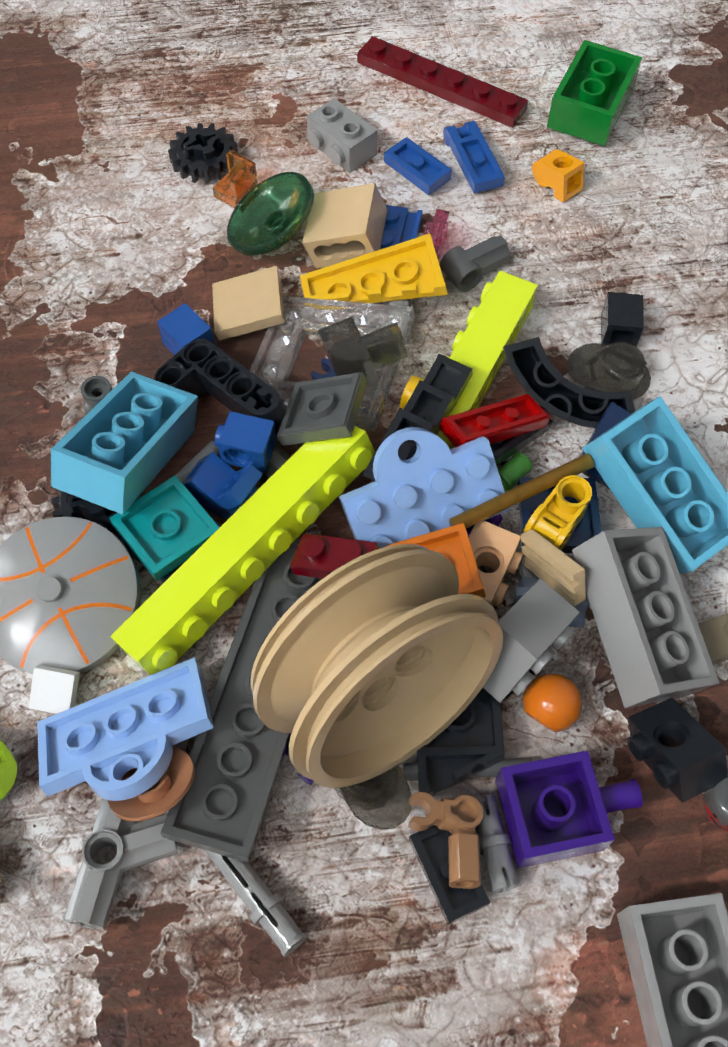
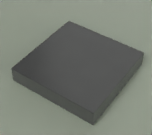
(323, 409)

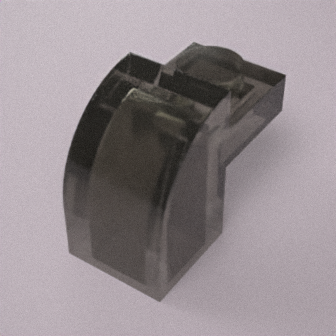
(355, 353)

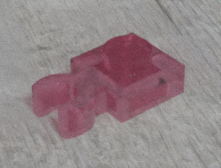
(438, 230)

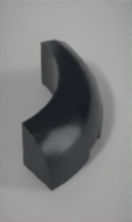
(557, 393)

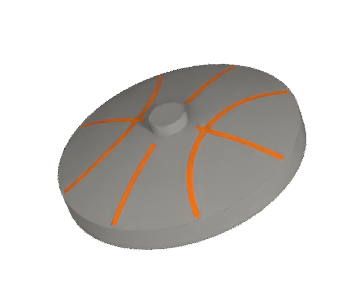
(64, 594)

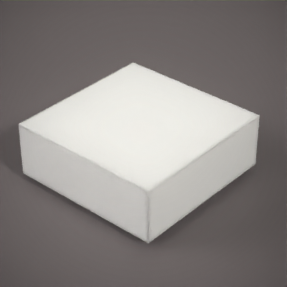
(53, 689)

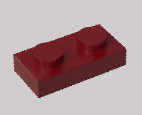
(321, 554)

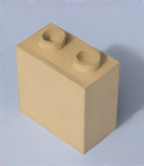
(344, 224)

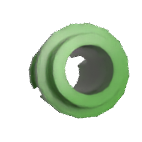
(514, 469)

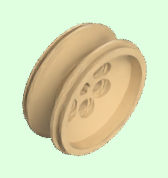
(374, 663)

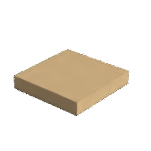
(248, 303)

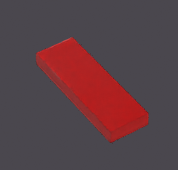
(495, 421)

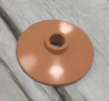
(160, 796)

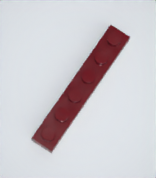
(442, 81)

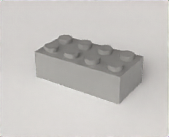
(644, 616)
(679, 969)

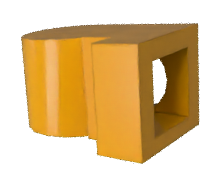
(561, 173)

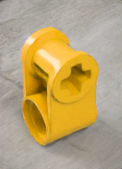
(556, 516)

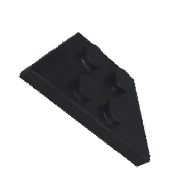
(464, 747)

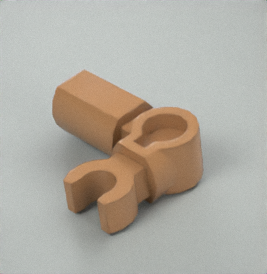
(460, 818)

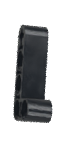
(206, 368)

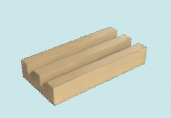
(554, 567)

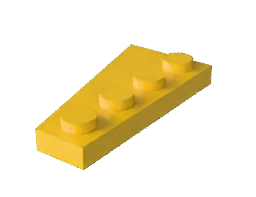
(384, 275)

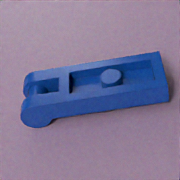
(474, 157)

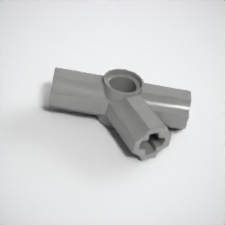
(98, 884)

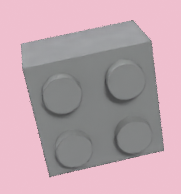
(529, 630)

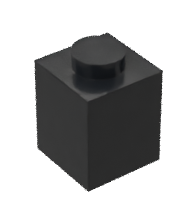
(622, 318)

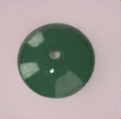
(270, 214)

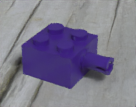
(559, 809)

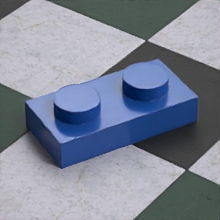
(417, 166)

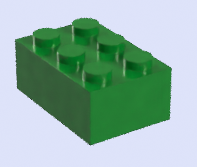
(593, 92)

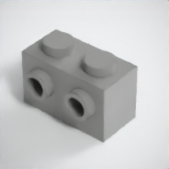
(341, 135)

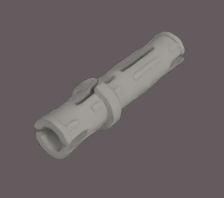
(285, 933)

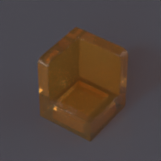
(238, 181)

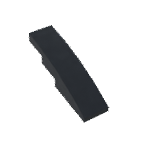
(428, 404)

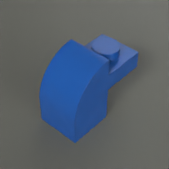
(221, 487)

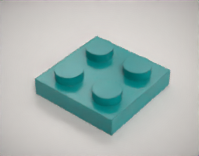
(165, 527)

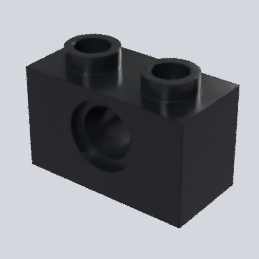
(677, 749)

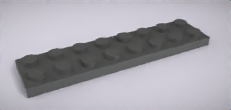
(240, 755)

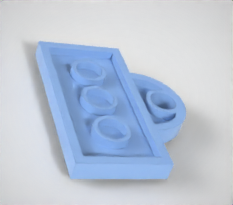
(422, 491)
(124, 732)

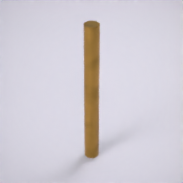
(522, 492)

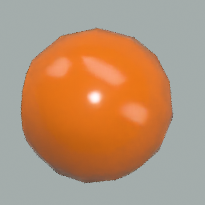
(553, 701)

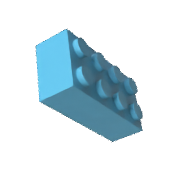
(123, 442)
(664, 482)

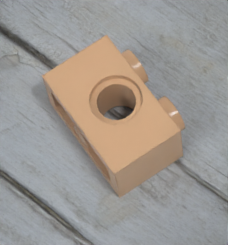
(498, 550)

